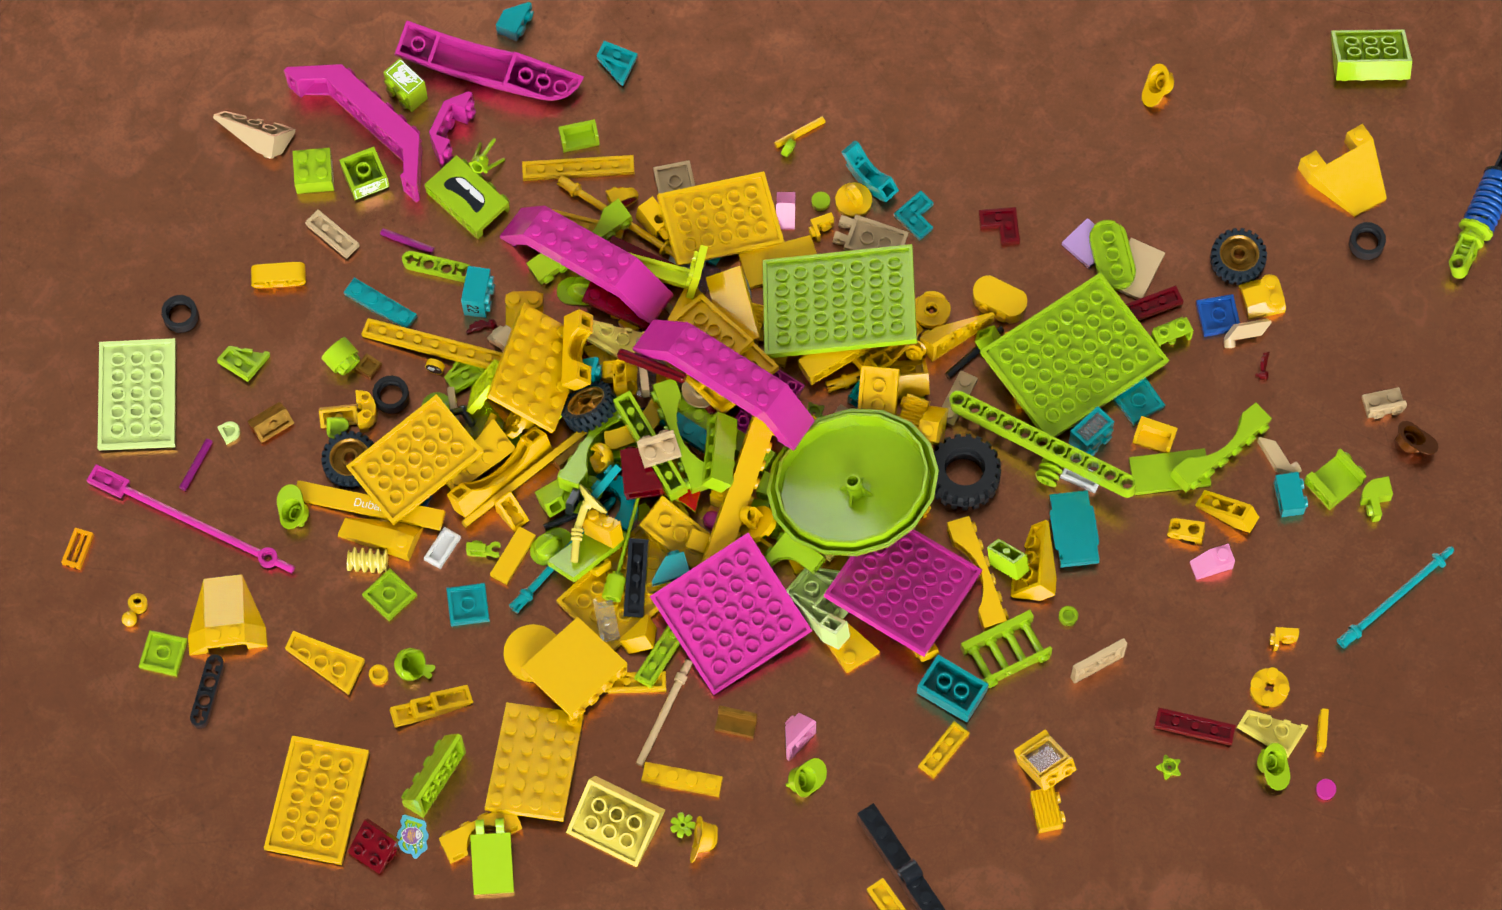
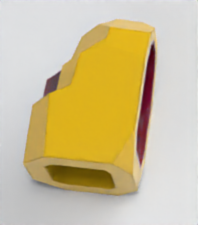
(625, 195)

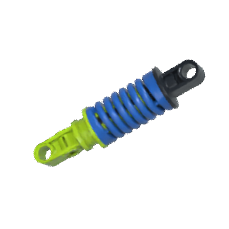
(1478, 220)

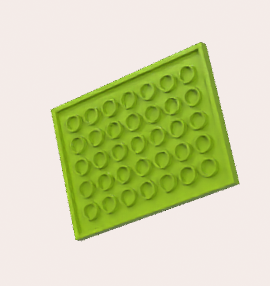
(839, 301)
(1074, 356)

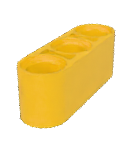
(278, 275)

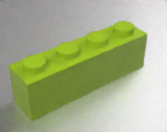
(720, 452)

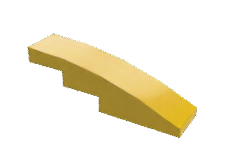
(431, 706)

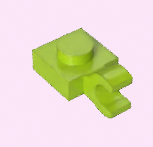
(478, 549)

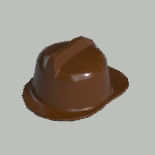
(1414, 439)

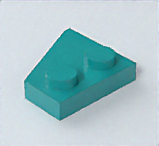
(617, 60)
(599, 486)

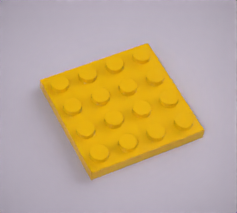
(713, 322)

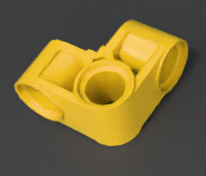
(621, 374)

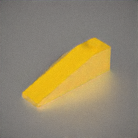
(948, 336)
(382, 534)
(1041, 578)

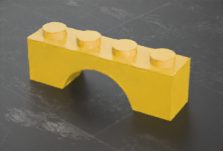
(576, 330)
(456, 842)

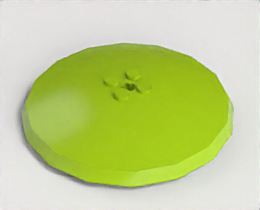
(853, 482)

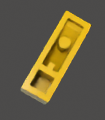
(1231, 511)

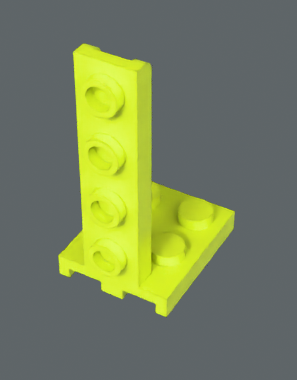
(678, 275)
(481, 387)

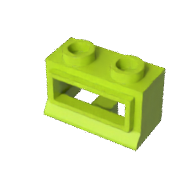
(1170, 331)

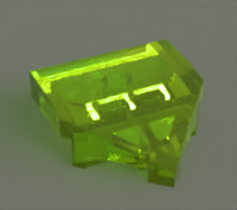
(480, 418)

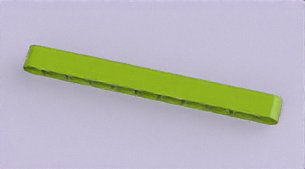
(1046, 451)

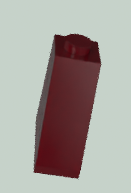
(637, 480)

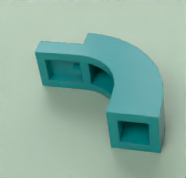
(866, 173)
(626, 508)

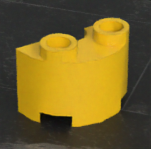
(368, 412)

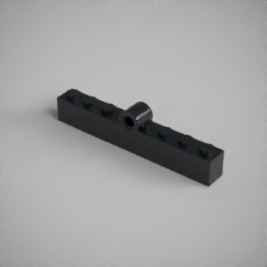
(897, 859)

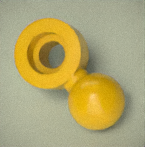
(130, 618)

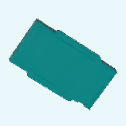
(1074, 528)

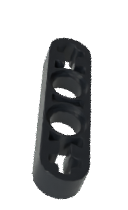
(203, 690)

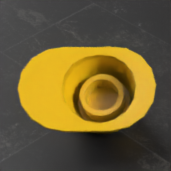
(1158, 84)
(704, 838)

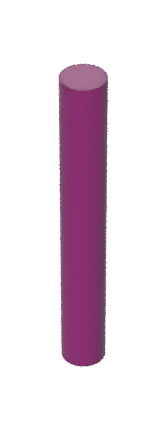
(408, 241)
(195, 465)

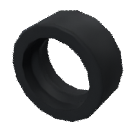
(1373, 229)
(180, 300)
(387, 381)

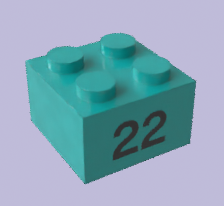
(477, 292)

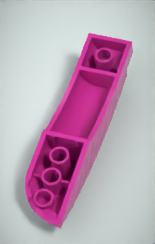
(485, 64)

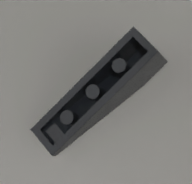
(636, 577)

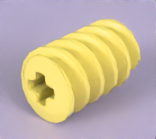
(367, 560)

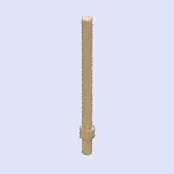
(680, 680)

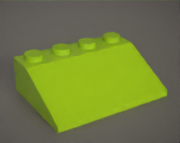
(1371, 55)
(434, 775)

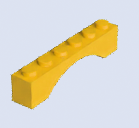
(529, 450)
(963, 537)

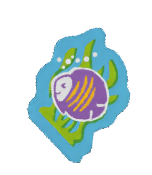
(412, 836)

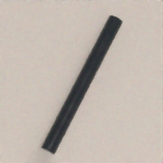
(967, 358)
(565, 518)

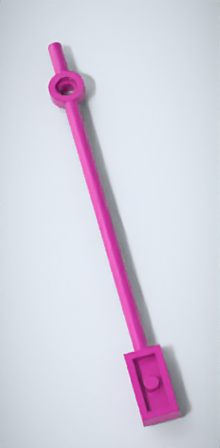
(119, 485)

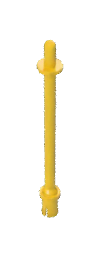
(576, 190)

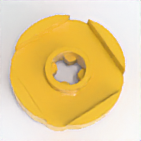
(937, 318)
(1268, 698)

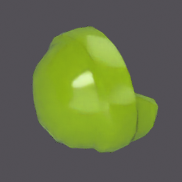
(411, 665)

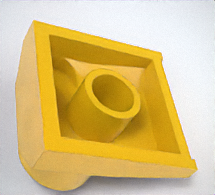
(1263, 297)
(517, 298)

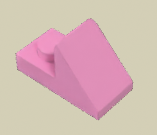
(786, 209)

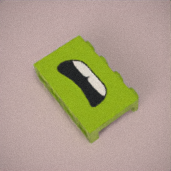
(466, 195)

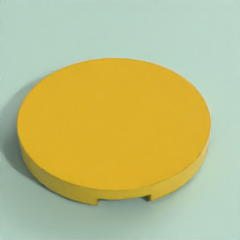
(524, 645)

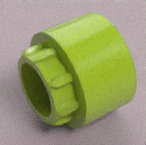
(341, 356)

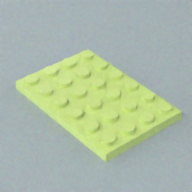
(137, 394)

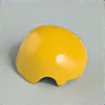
(601, 458)

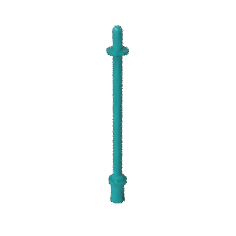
(527, 593)
(1355, 631)

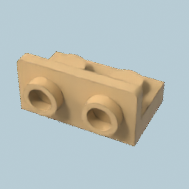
(1384, 402)
(658, 448)

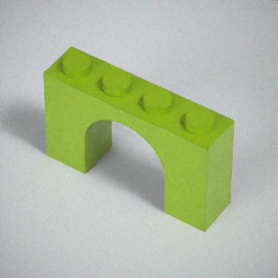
(791, 550)

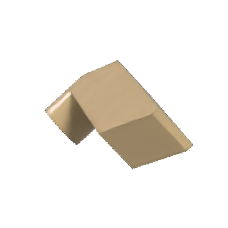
(1245, 330)
(1276, 457)

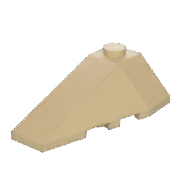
(261, 137)

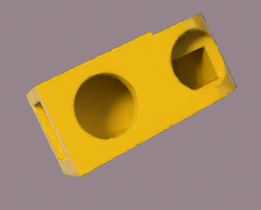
(1187, 530)

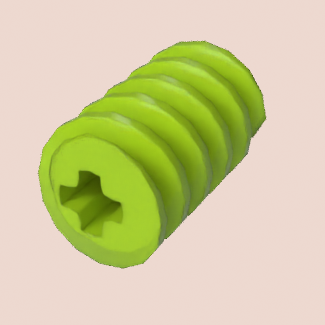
(1048, 471)

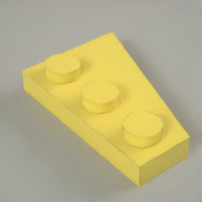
(613, 338)
(1271, 730)

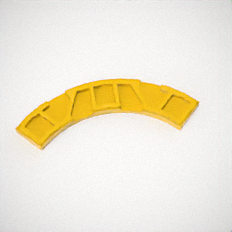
(621, 437)

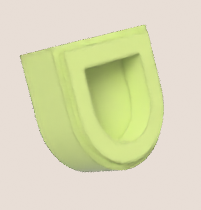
(229, 431)

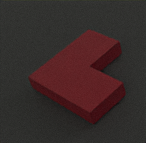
(1005, 220)

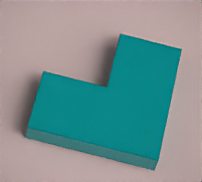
(911, 215)

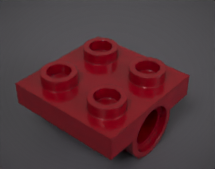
(373, 846)

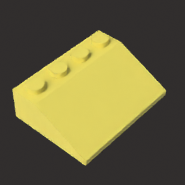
(615, 820)

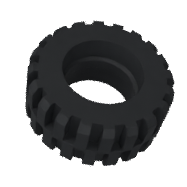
(973, 450)

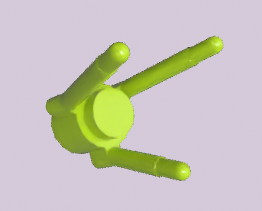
(480, 162)

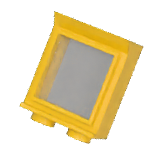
(1044, 760)

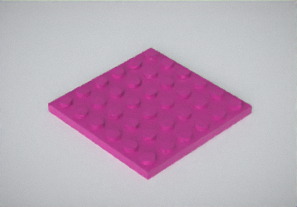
(905, 589)
(731, 613)

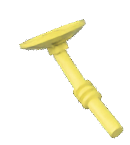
(588, 503)

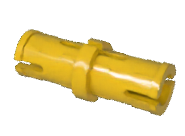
(843, 381)

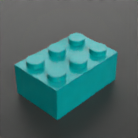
(952, 688)

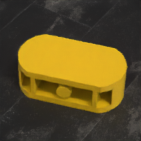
(1000, 298)

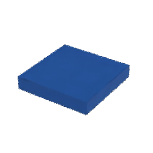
(1217, 314)

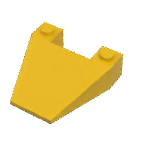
(1351, 179)

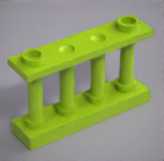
(1006, 630)

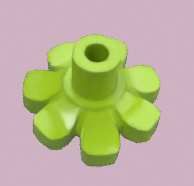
(682, 825)

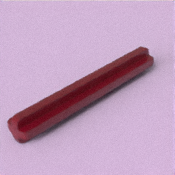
(651, 365)

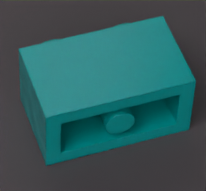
(1290, 494)

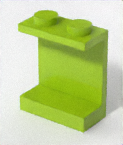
(1336, 479)

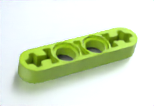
(436, 270)

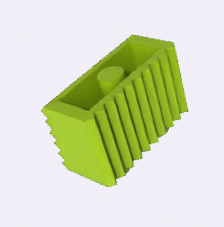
(1008, 559)

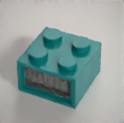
(1092, 431)

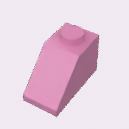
(1213, 562)

